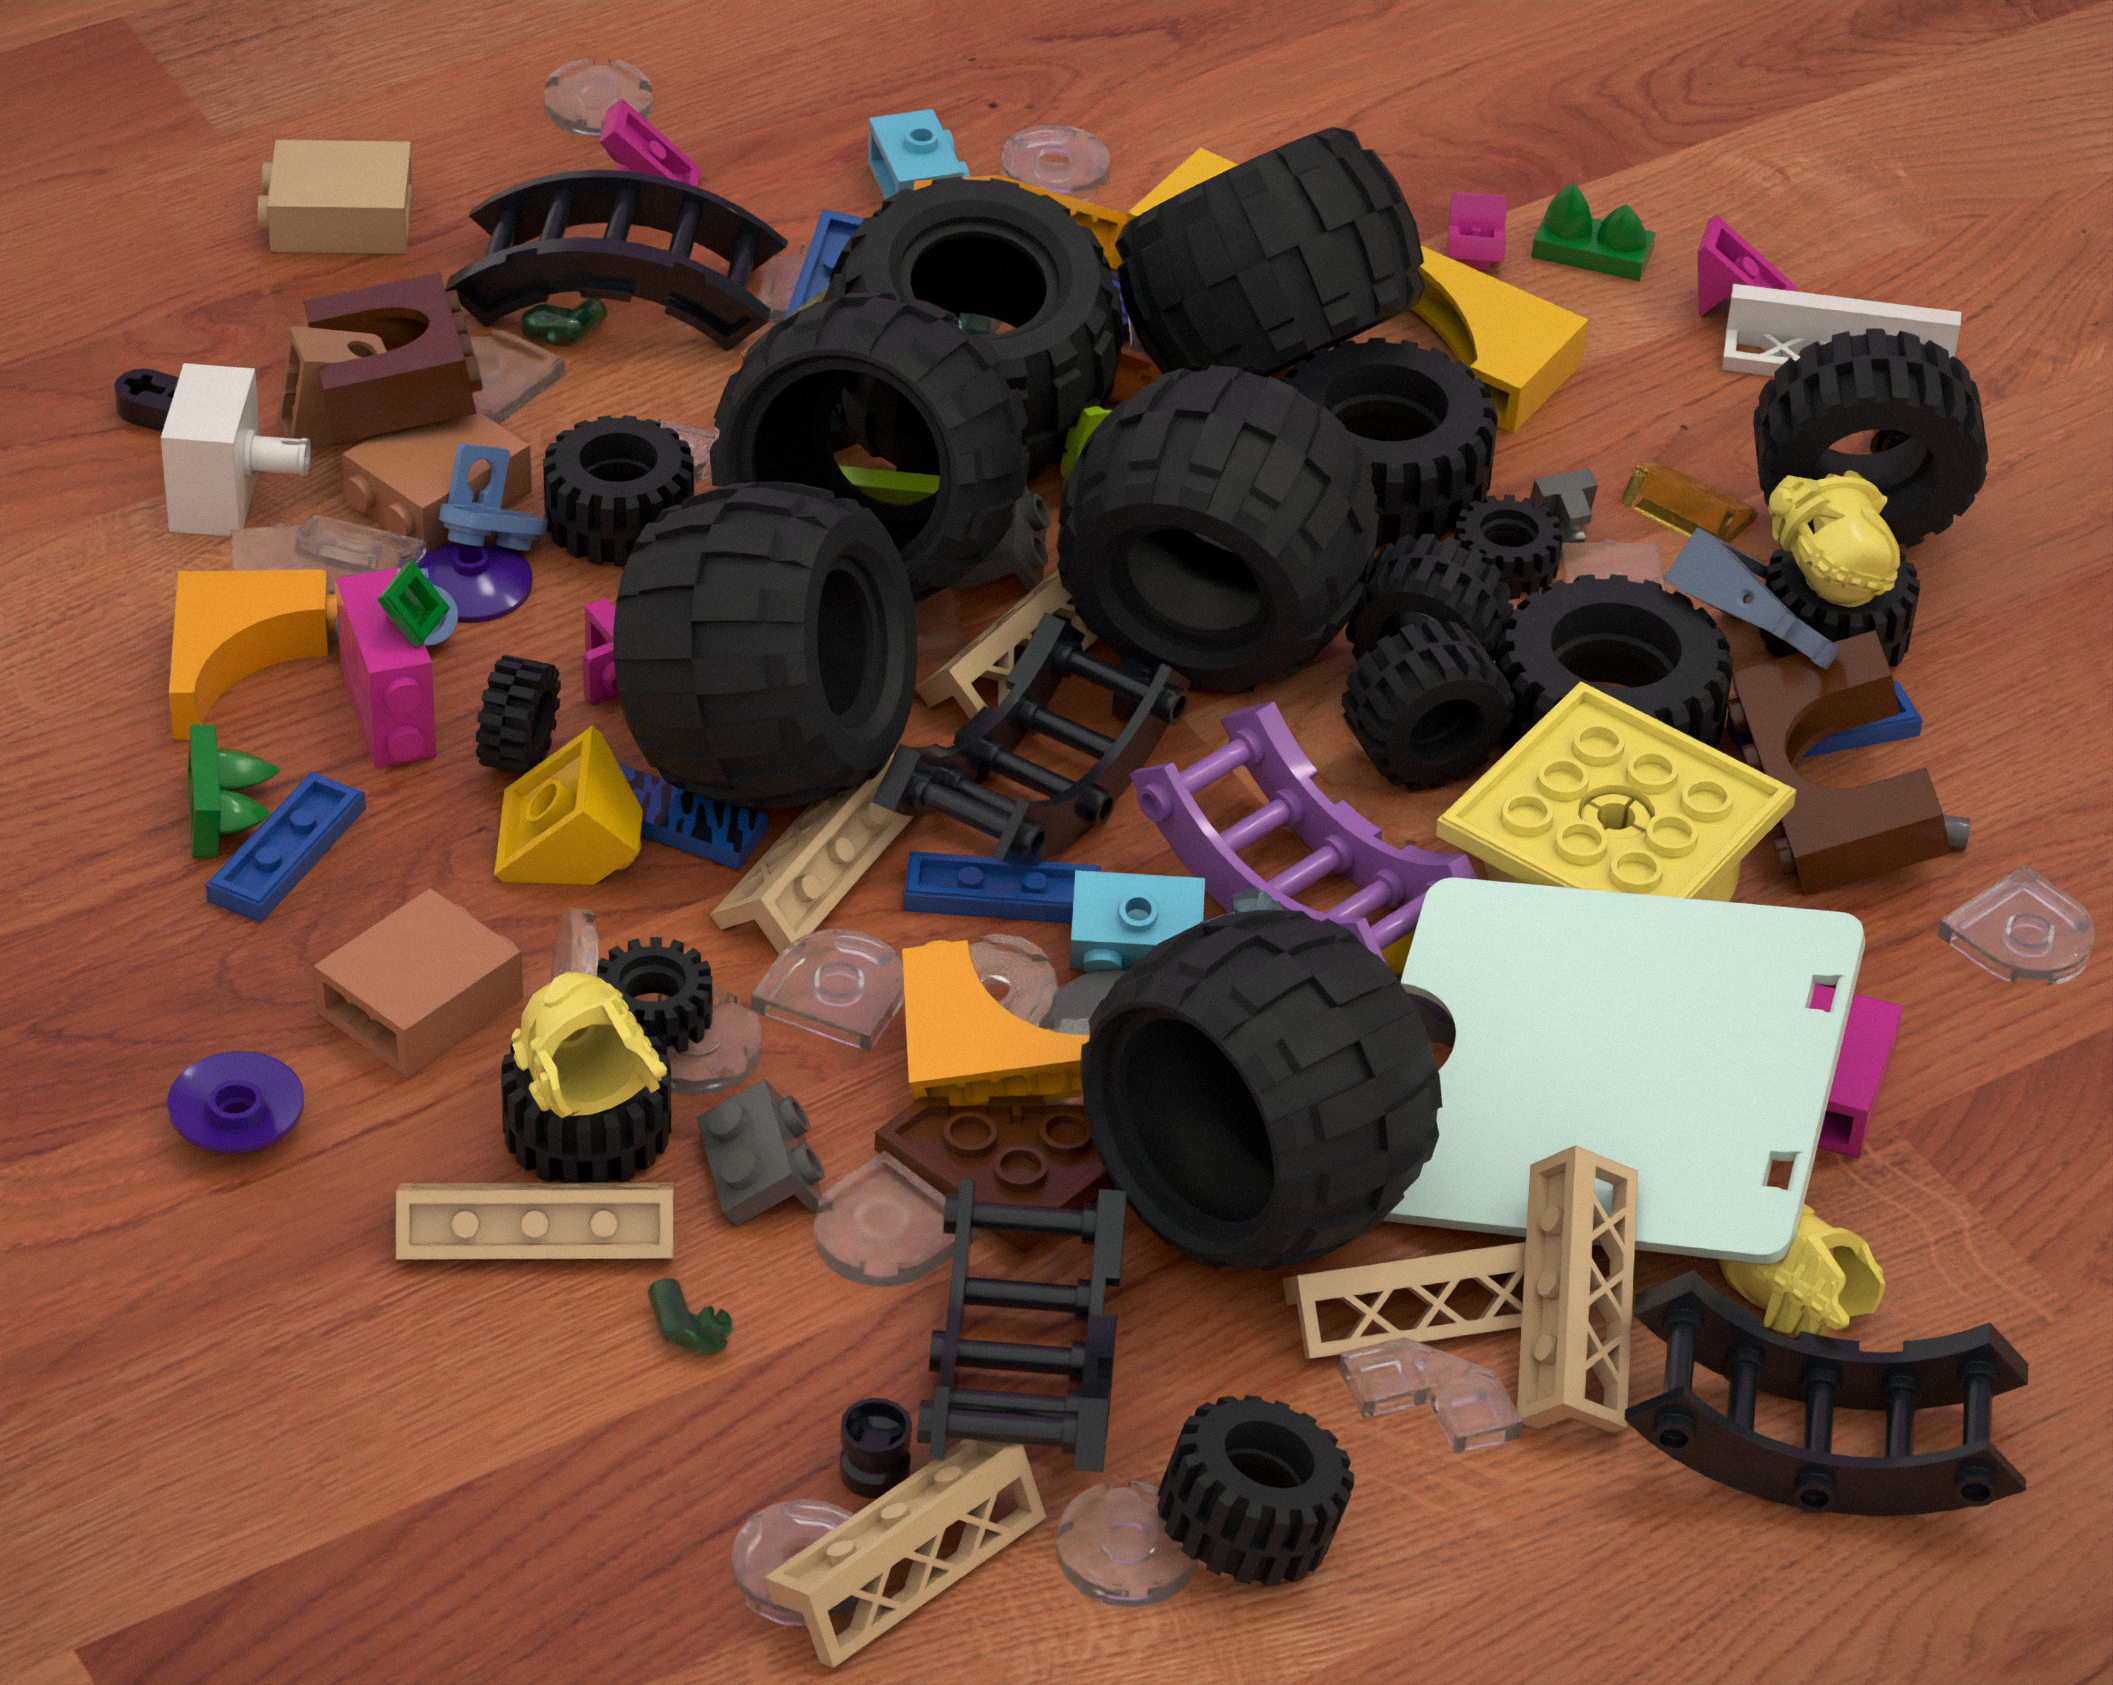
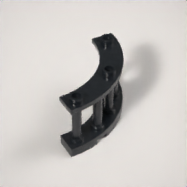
(611, 267)
(1033, 831)
(1825, 1374)
(1069, 1422)

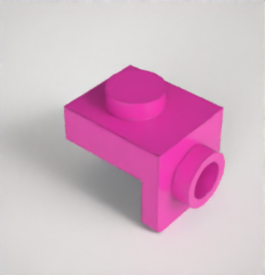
(1477, 229)
(599, 657)

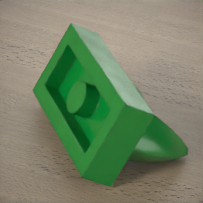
(1606, 246)
(212, 778)

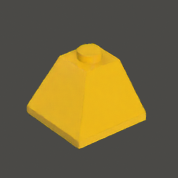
(569, 818)

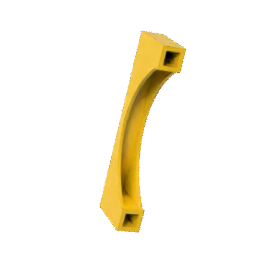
(1503, 334)

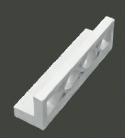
(1790, 320)

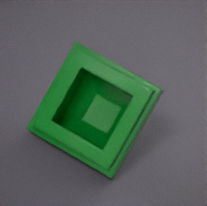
(412, 604)

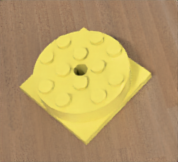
(1615, 806)

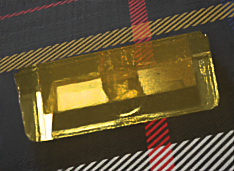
(1685, 502)

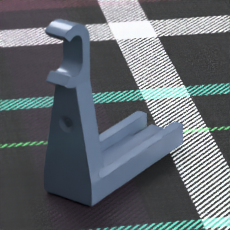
(1725, 578)

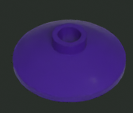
(481, 579)
(235, 1102)

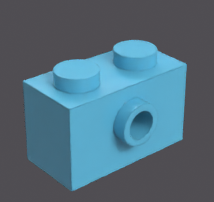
(910, 150)
(1128, 915)

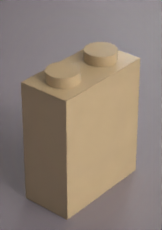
(337, 196)

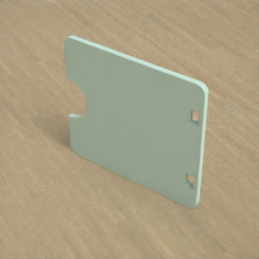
(1637, 1034)

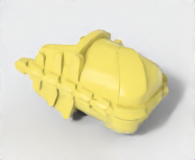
(1852, 545)
(583, 1047)
(1810, 1285)

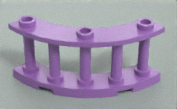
(1336, 833)

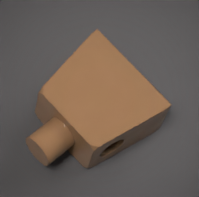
(302, 398)

